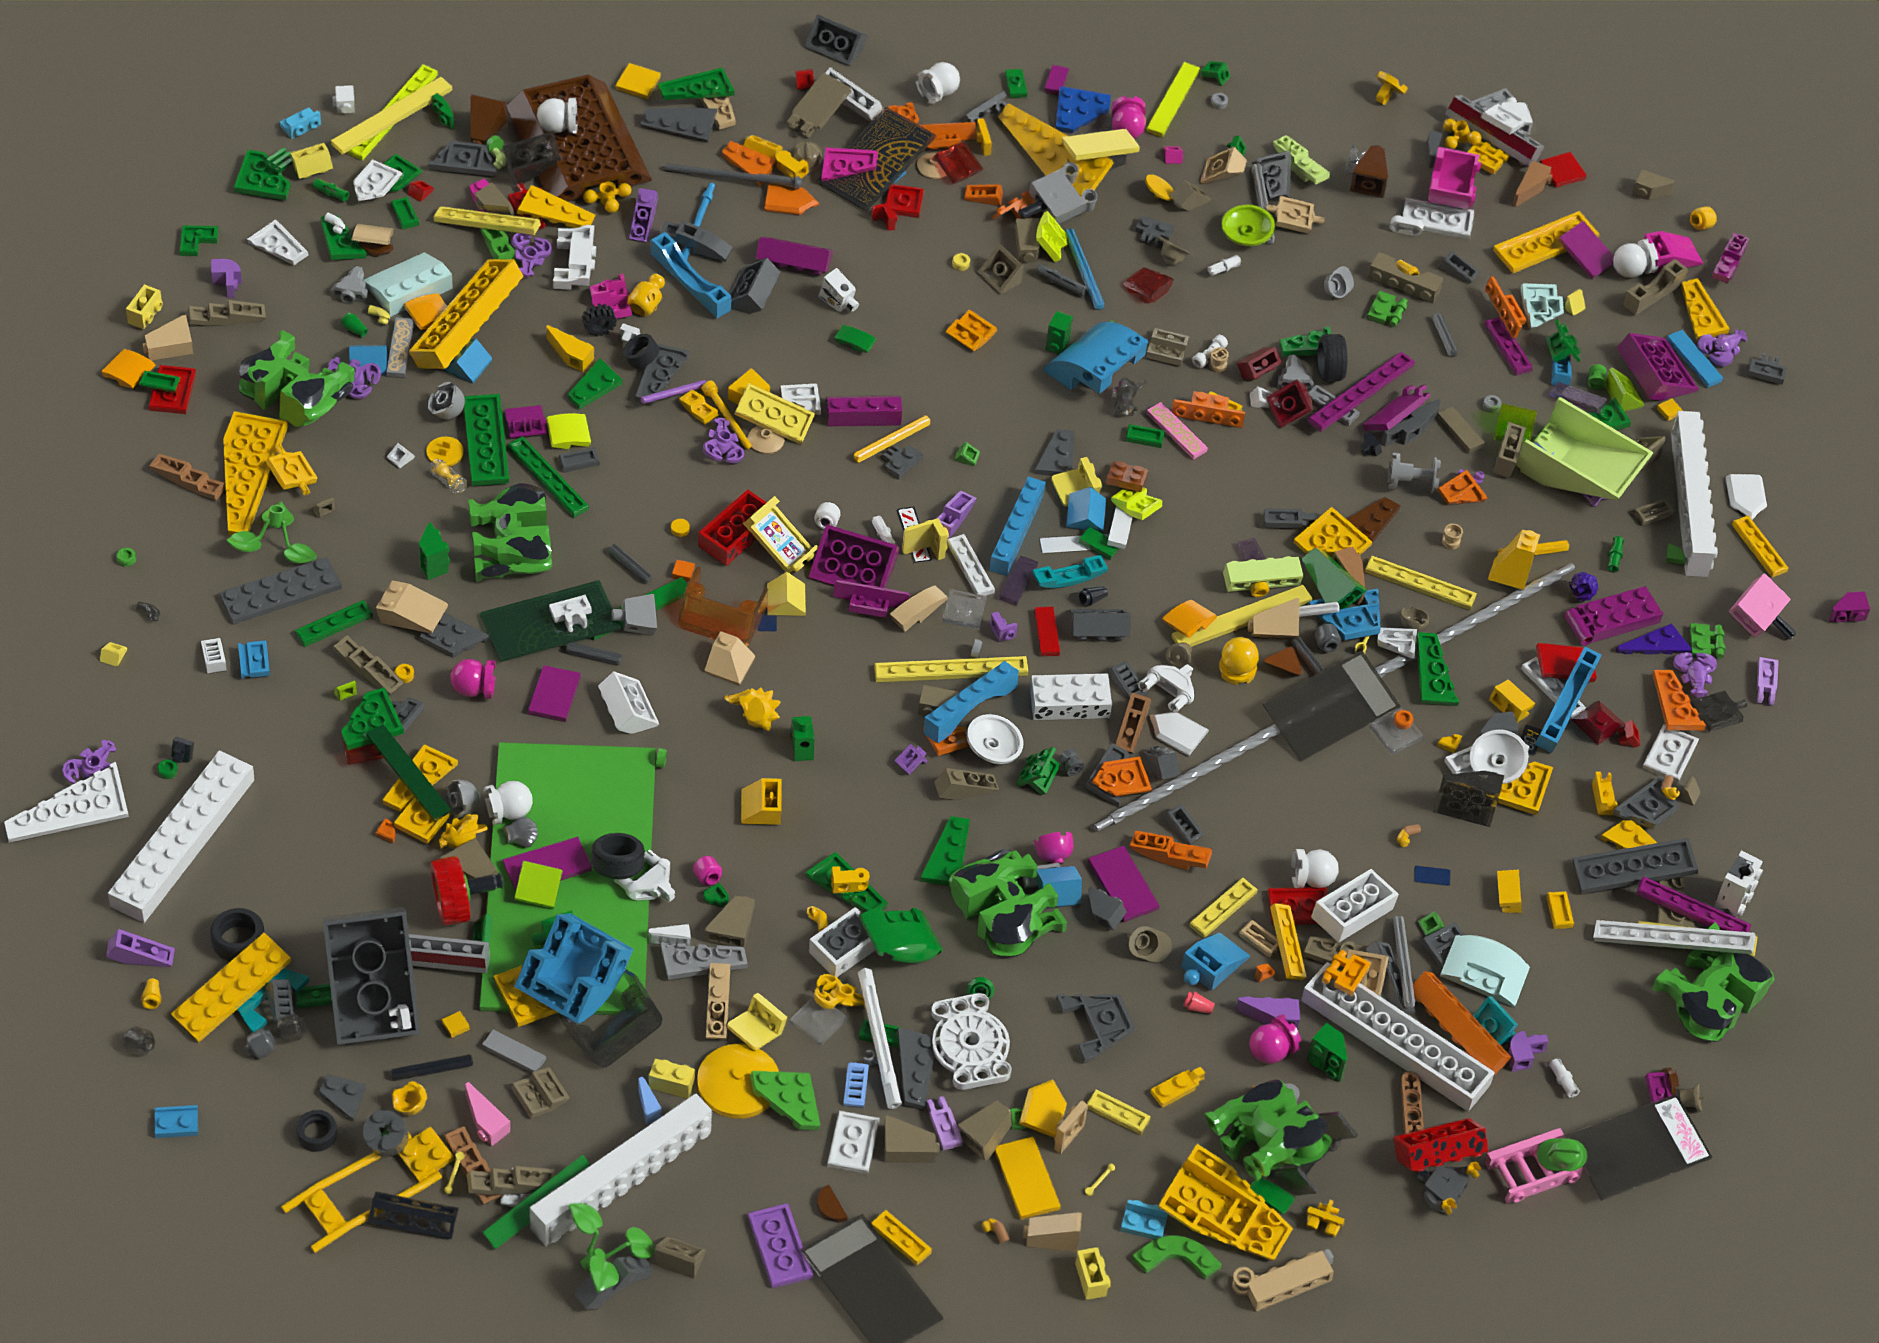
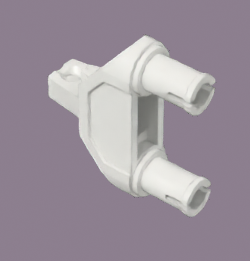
(1173, 681)
(651, 884)

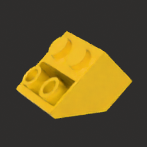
(762, 802)

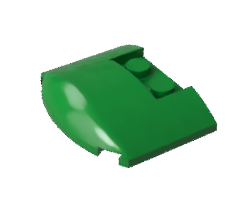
(901, 934)

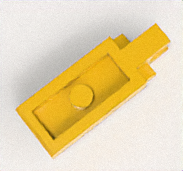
(1177, 1086)

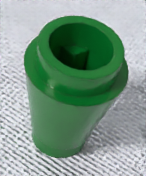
(354, 324)

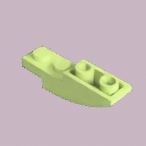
(1300, 162)

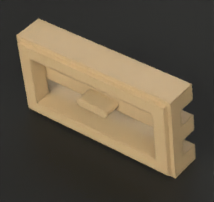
(1258, 940)

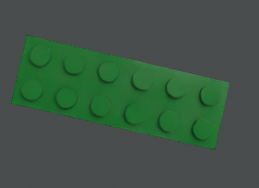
(486, 440)

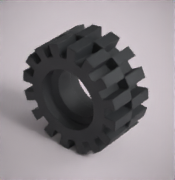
(607, 321)

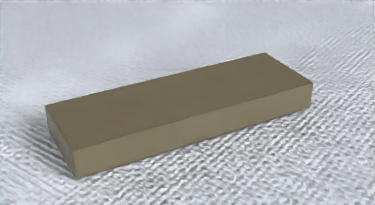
(1460, 429)

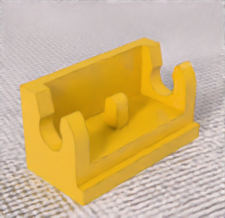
(1511, 699)
(1604, 794)
(1509, 891)

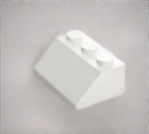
(627, 703)

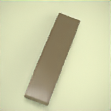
(233, 313)
(367, 665)
(505, 1181)

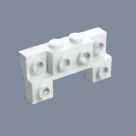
(581, 249)

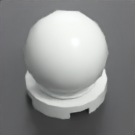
(938, 81)
(557, 115)
(1634, 259)
(508, 801)
(1316, 868)

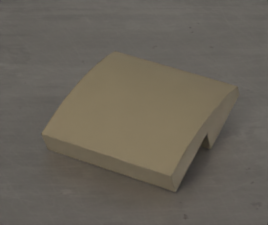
(1167, 347)
(540, 1092)

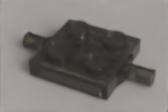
(1718, 710)

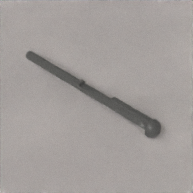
(796, 182)

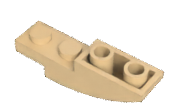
(718, 1001)

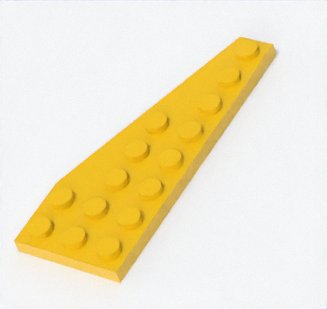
(1047, 151)
(246, 450)

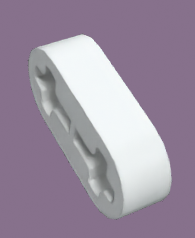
(1406, 225)

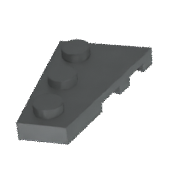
(1277, 171)
(1058, 454)
(1113, 753)

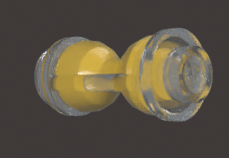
(441, 471)

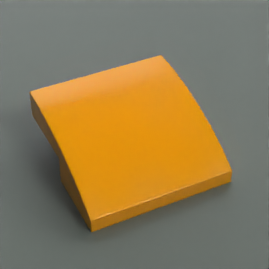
(425, 309)
(971, 330)
(127, 368)
(1189, 618)

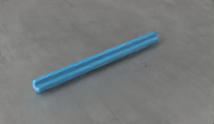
(1084, 269)

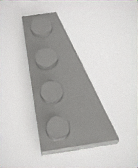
(690, 961)

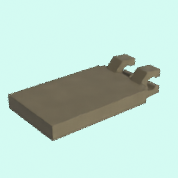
(818, 104)

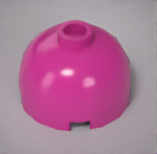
(1054, 847)

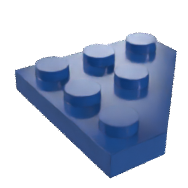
(1079, 108)

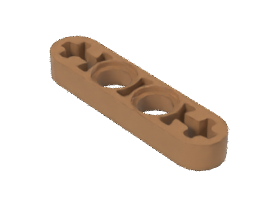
(1407, 1107)

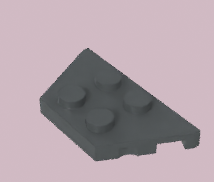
(464, 158)
(453, 636)
(1648, 806)

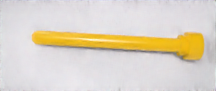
(711, 390)

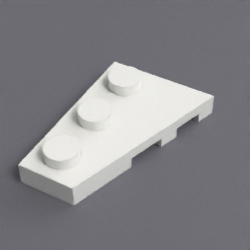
(278, 242)

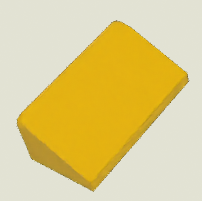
(762, 146)

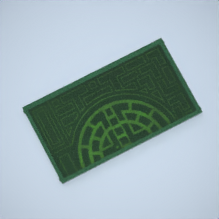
(530, 628)

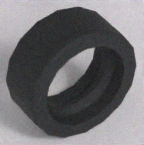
(646, 356)
(316, 1116)

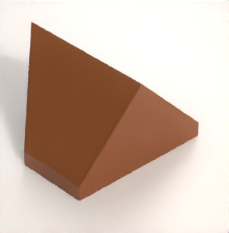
(1286, 659)

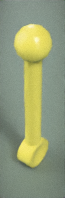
(460, 1156)
(1089, 1190)

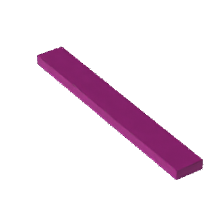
(1361, 391)

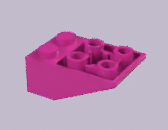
(1672, 247)

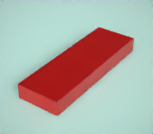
(1047, 631)

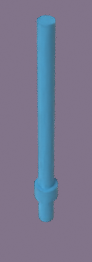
(706, 199)

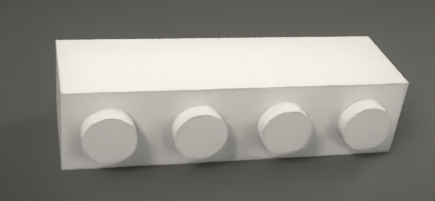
(858, 99)

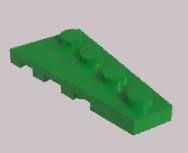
(700, 85)

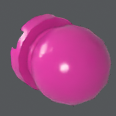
(1129, 115)
(472, 678)
(1274, 1040)

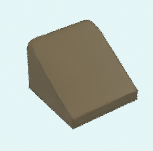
(324, 507)
(1691, 792)

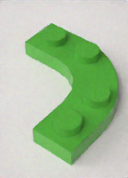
(1180, 1248)

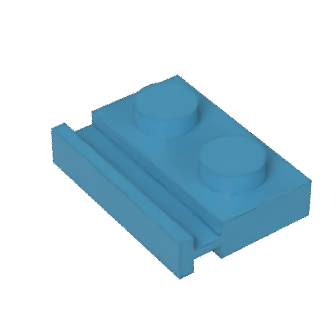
(254, 659)
(176, 1121)

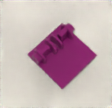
(526, 421)

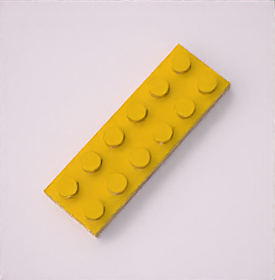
(1538, 243)
(231, 987)

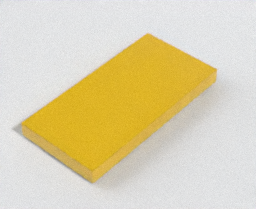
(1027, 1178)

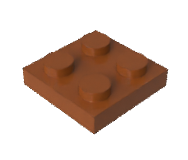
(1127, 476)

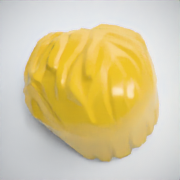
(409, 1099)

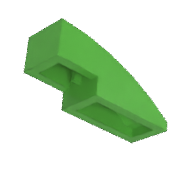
(498, 244)

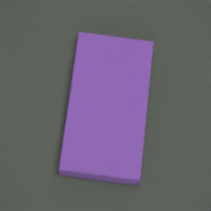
(779, 1245)

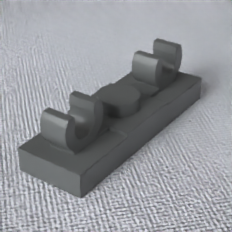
(984, 109)

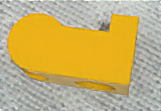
(791, 166)
(849, 880)

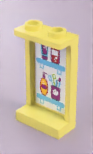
(780, 537)

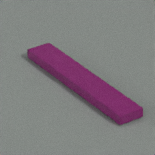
(1689, 907)

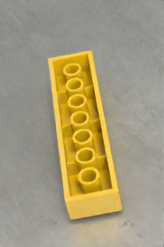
(466, 314)

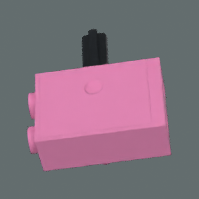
(1761, 606)

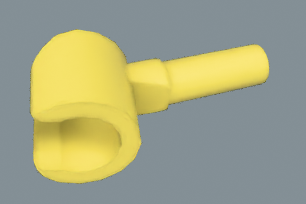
(1362, 645)

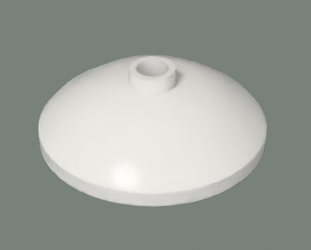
(995, 739)
(1501, 746)

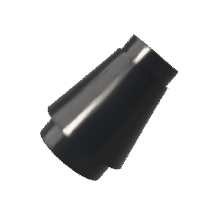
(1091, 595)

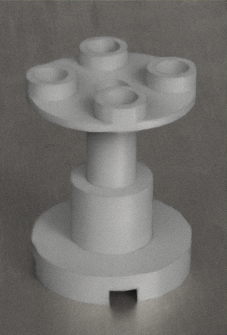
(1405, 472)

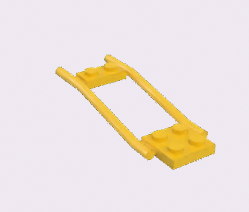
(423, 1157)

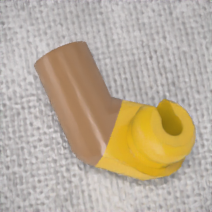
(1666, 788)
(1402, 838)
(997, 1227)

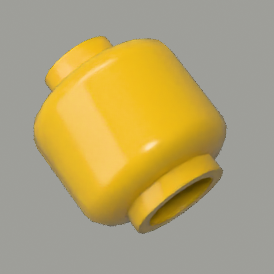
(1703, 218)

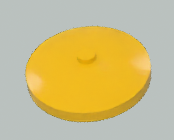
(726, 1081)

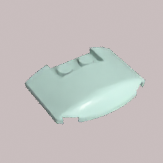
(1486, 968)

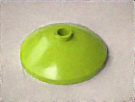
(1248, 225)

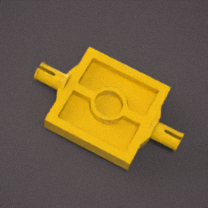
(292, 470)

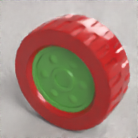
(453, 889)

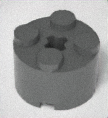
(381, 1122)

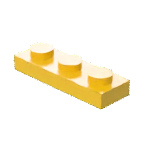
(901, 1237)

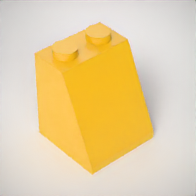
(1515, 560)

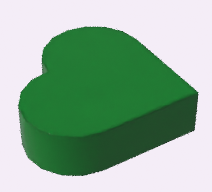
(716, 895)

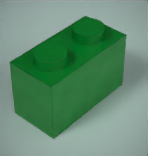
(1059, 332)

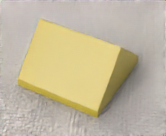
(786, 596)

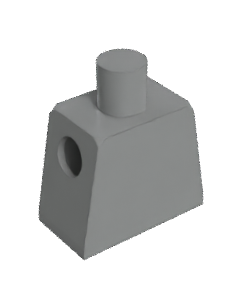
(637, 614)

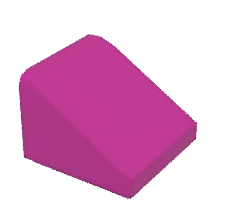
(1173, 154)

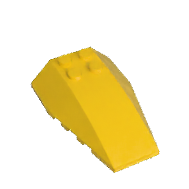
(1223, 1206)

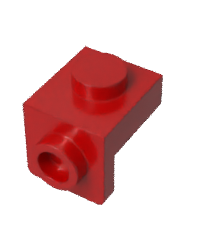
(885, 212)

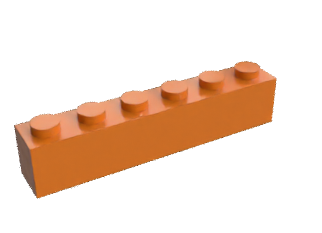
(1459, 1022)

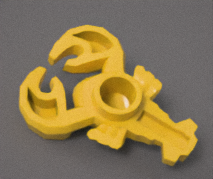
(840, 993)

